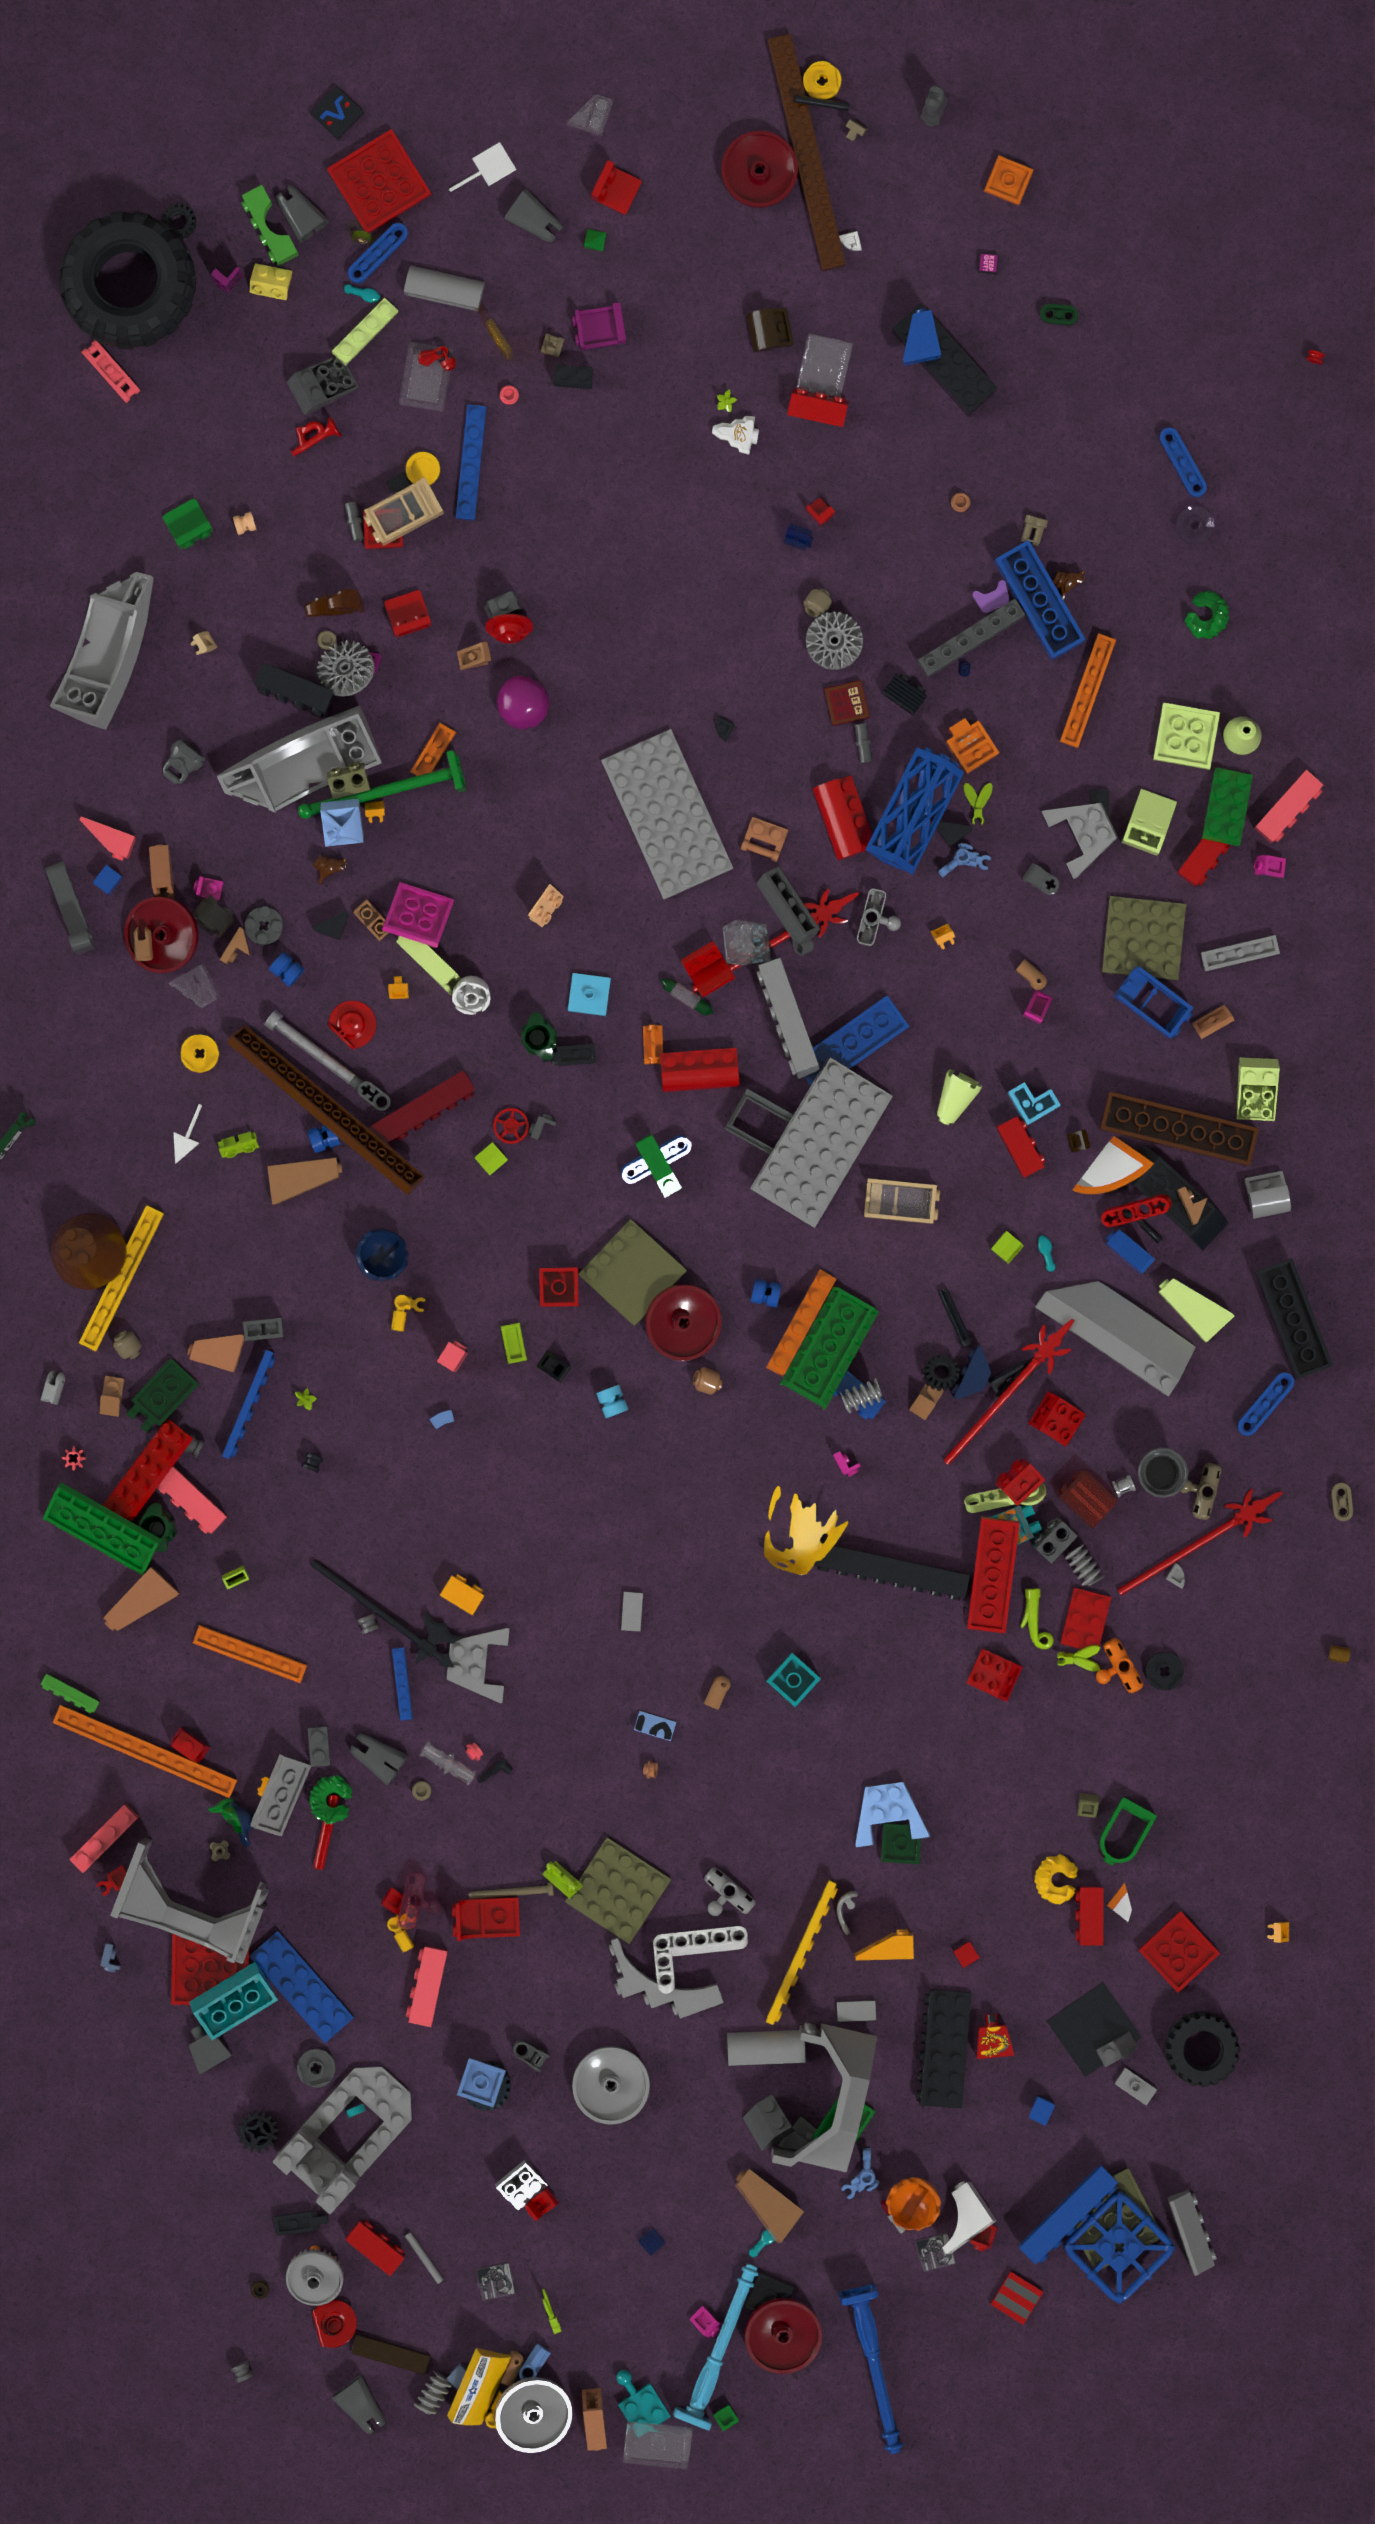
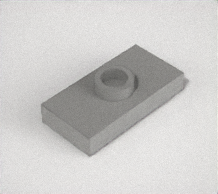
(1135, 2086)

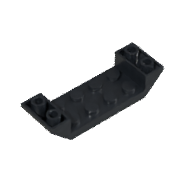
(1165, 1180)

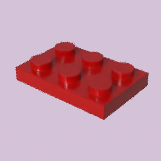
(1085, 1619)

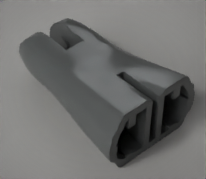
(934, 106)
(301, 214)
(532, 216)
(376, 1757)
(359, 2404)

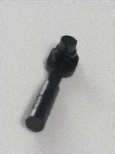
(1144, 1225)

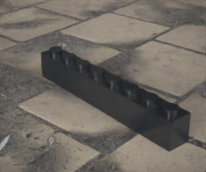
(895, 1571)

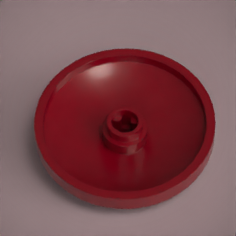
(764, 152)
(160, 916)
(691, 1337)
(787, 2351)

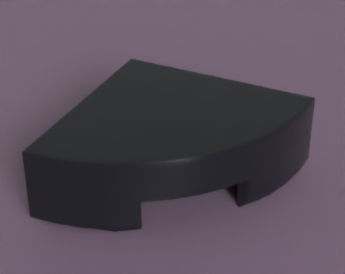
(724, 728)

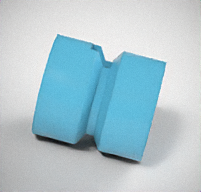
(612, 1401)

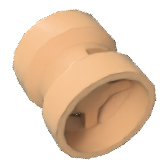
(244, 523)

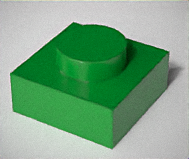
(725, 2417)

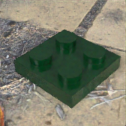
(899, 1845)

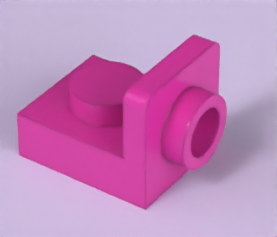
(1270, 866)
(205, 887)
(842, 1461)
(706, 2322)

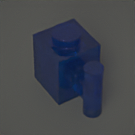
(798, 537)

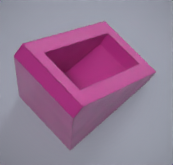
(1037, 1007)

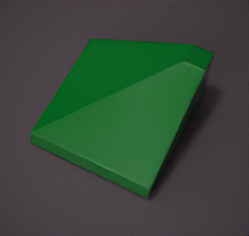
(595, 240)

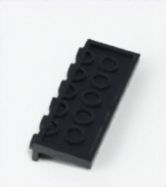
(944, 2048)

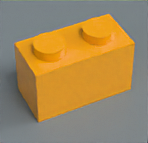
(462, 1594)

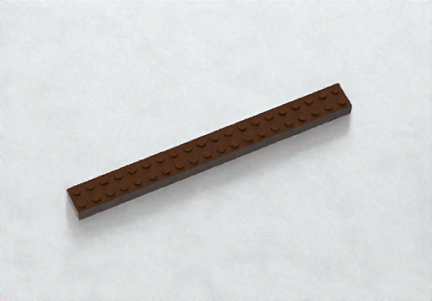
(806, 153)
(326, 1109)

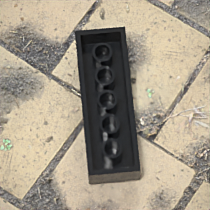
(954, 370)
(1293, 1318)

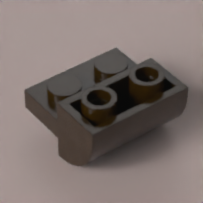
(769, 329)

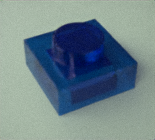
(651, 2241)

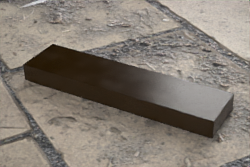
(390, 2354)

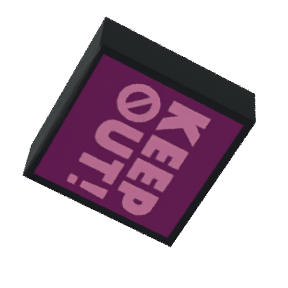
(988, 263)

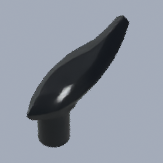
(495, 1768)

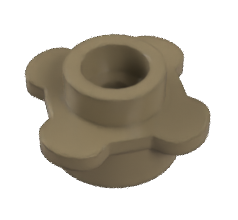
(216, 1846)

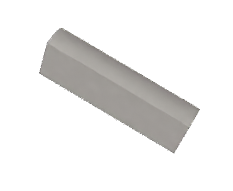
(444, 288)
(765, 2048)

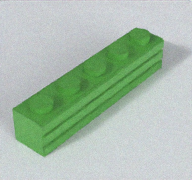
(70, 1693)

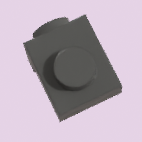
(536, 1128)

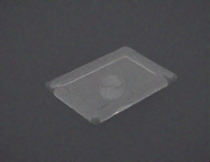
(824, 365)
(424, 385)
(657, 2445)

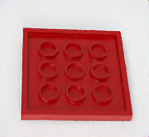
(379, 181)
(198, 1969)

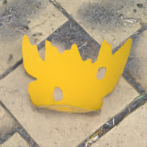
(806, 1537)

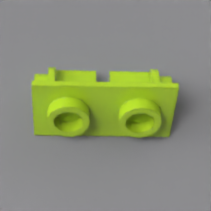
(230, 1148)
(562, 1879)

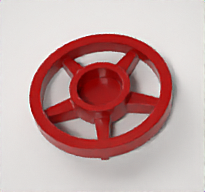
(511, 1126)

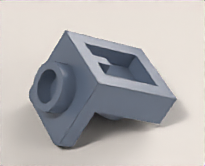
(108, 1955)

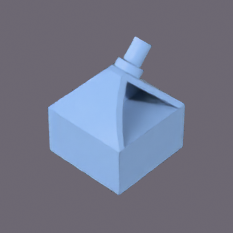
(342, 822)

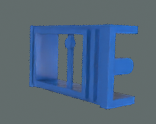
(1134, 984)

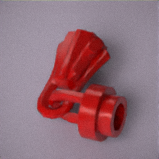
(429, 356)

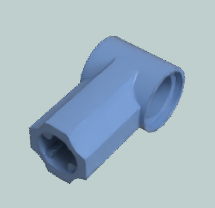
(535, 2360)

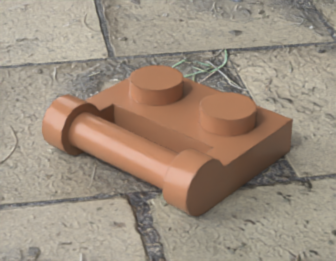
(767, 833)

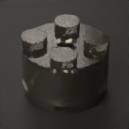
(213, 917)

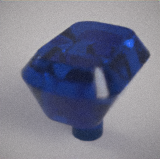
(964, 669)

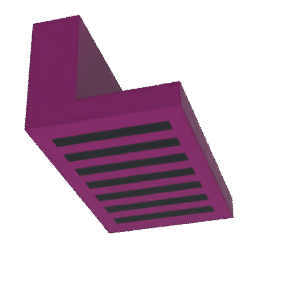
(225, 283)

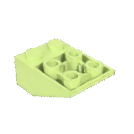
(1149, 822)
(1257, 1089)

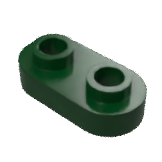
(1059, 314)

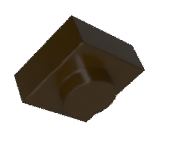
(1078, 1140)

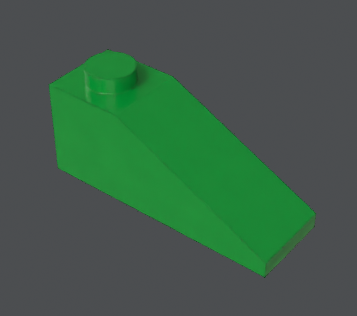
(658, 1165)

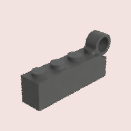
(789, 909)

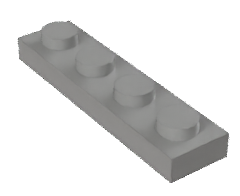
(1240, 953)

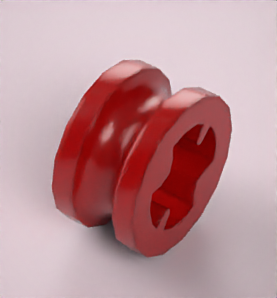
(1315, 357)

